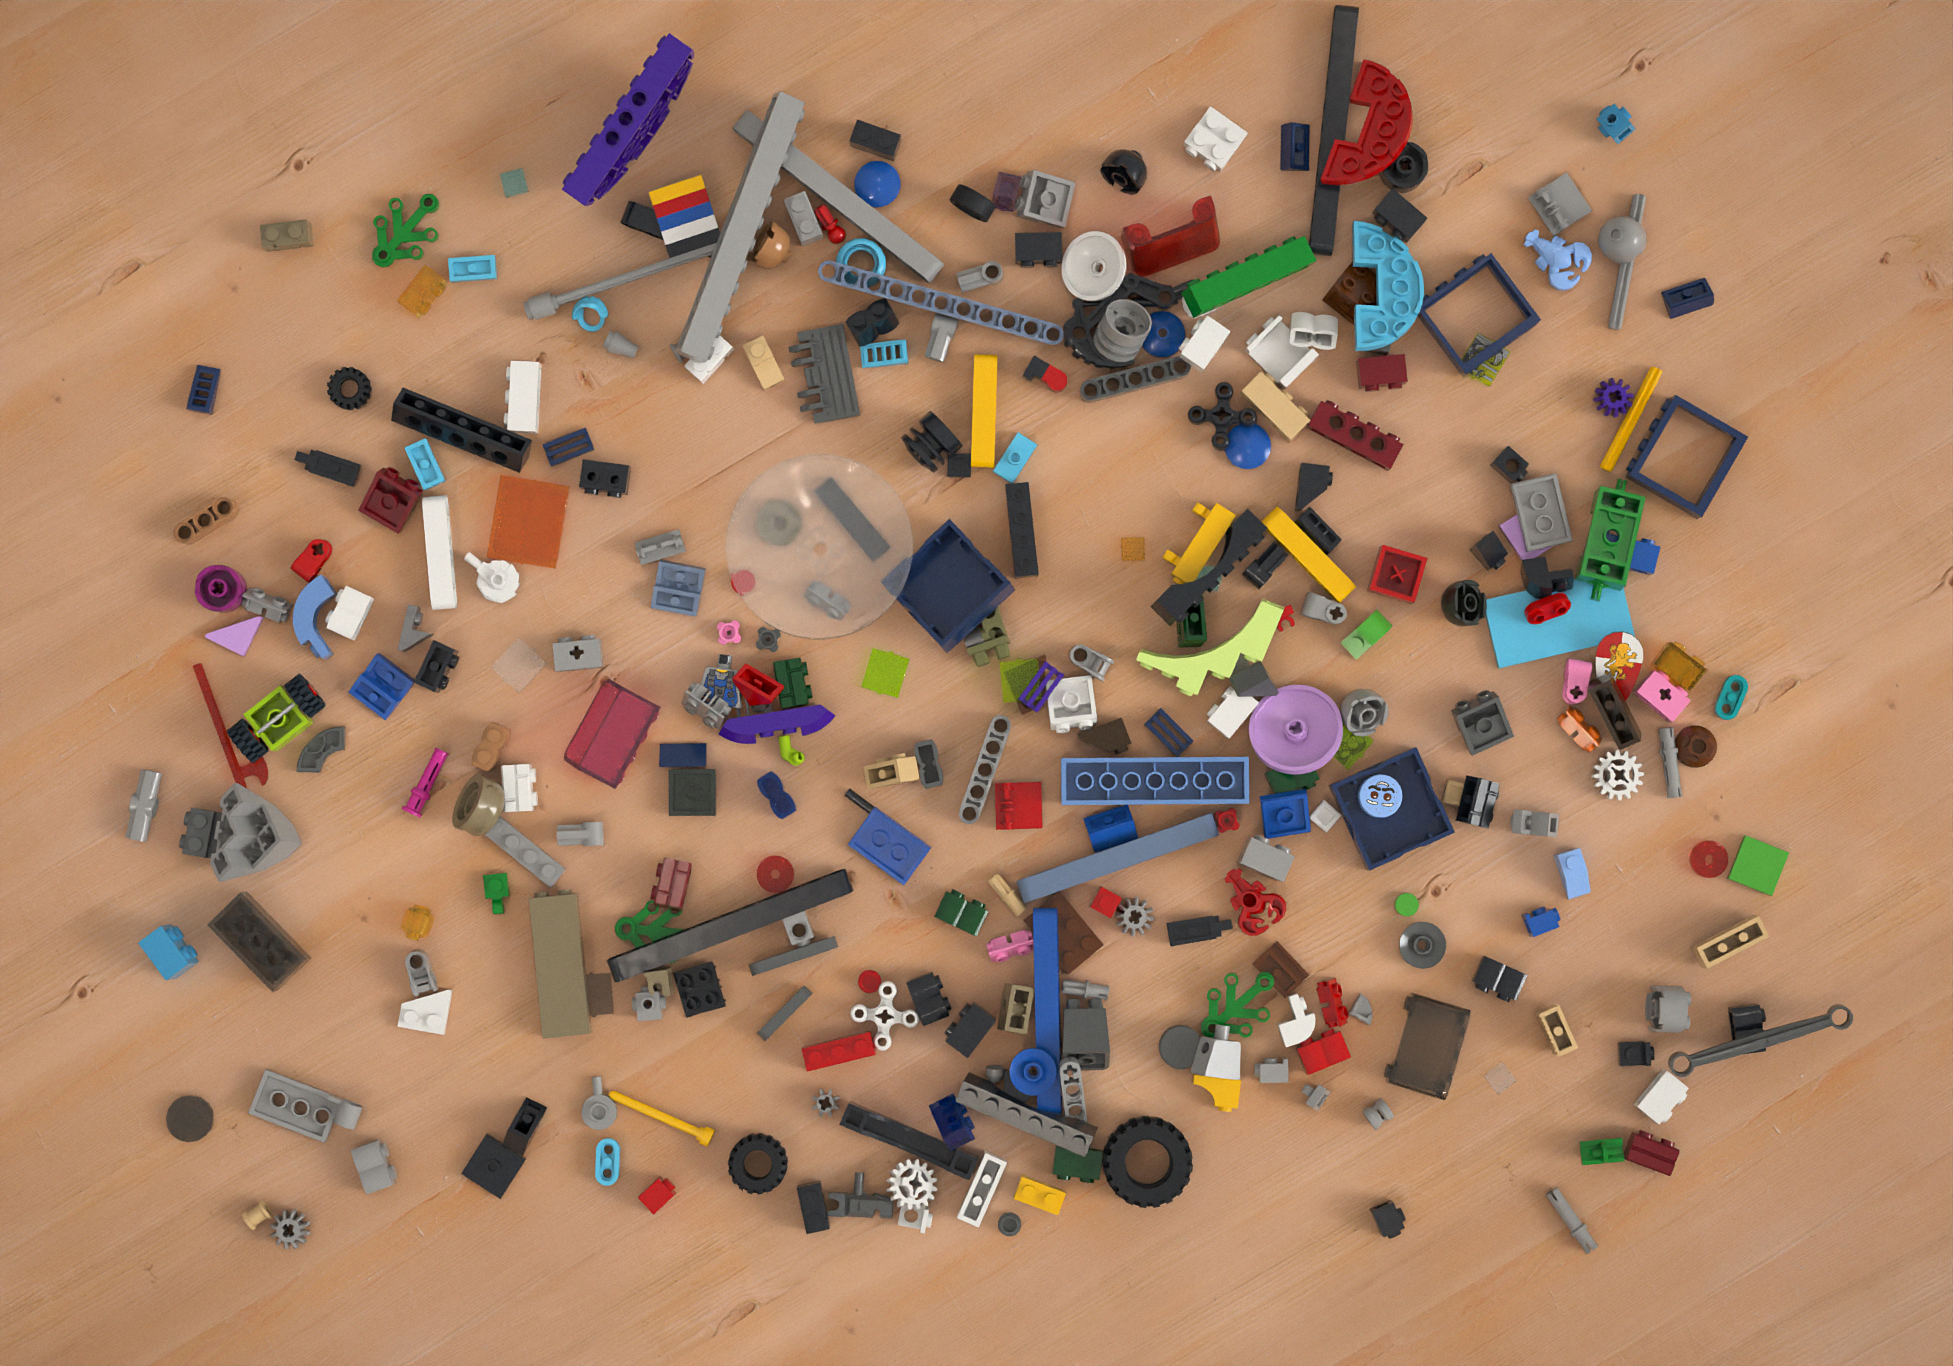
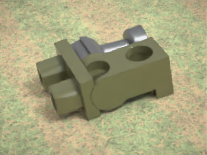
(988, 637)

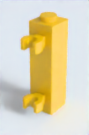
(1202, 545)

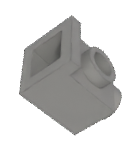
(1271, 1070)

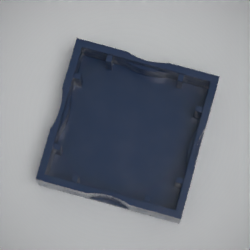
(952, 586)
(1415, 823)

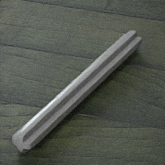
(1625, 271)

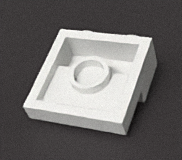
(1214, 139)
(1072, 704)

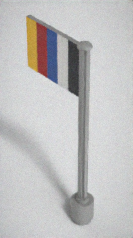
(687, 231)

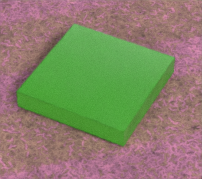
(1758, 865)

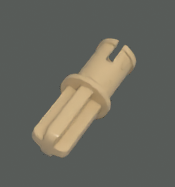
(1007, 894)

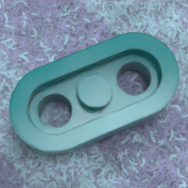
(1732, 698)

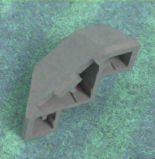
(250, 835)

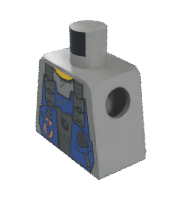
(720, 682)

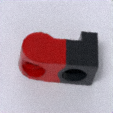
(1046, 373)

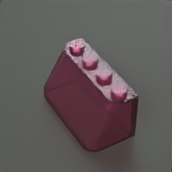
(611, 733)

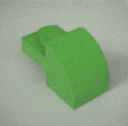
(1366, 634)

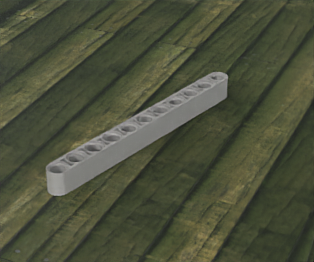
(849, 205)

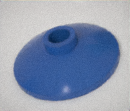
(1166, 345)
(1029, 1083)

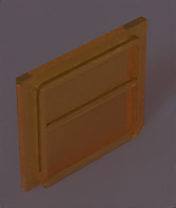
(528, 521)

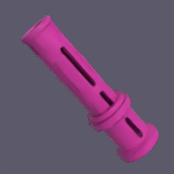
(421, 792)

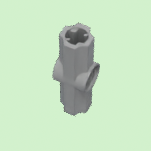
(143, 805)

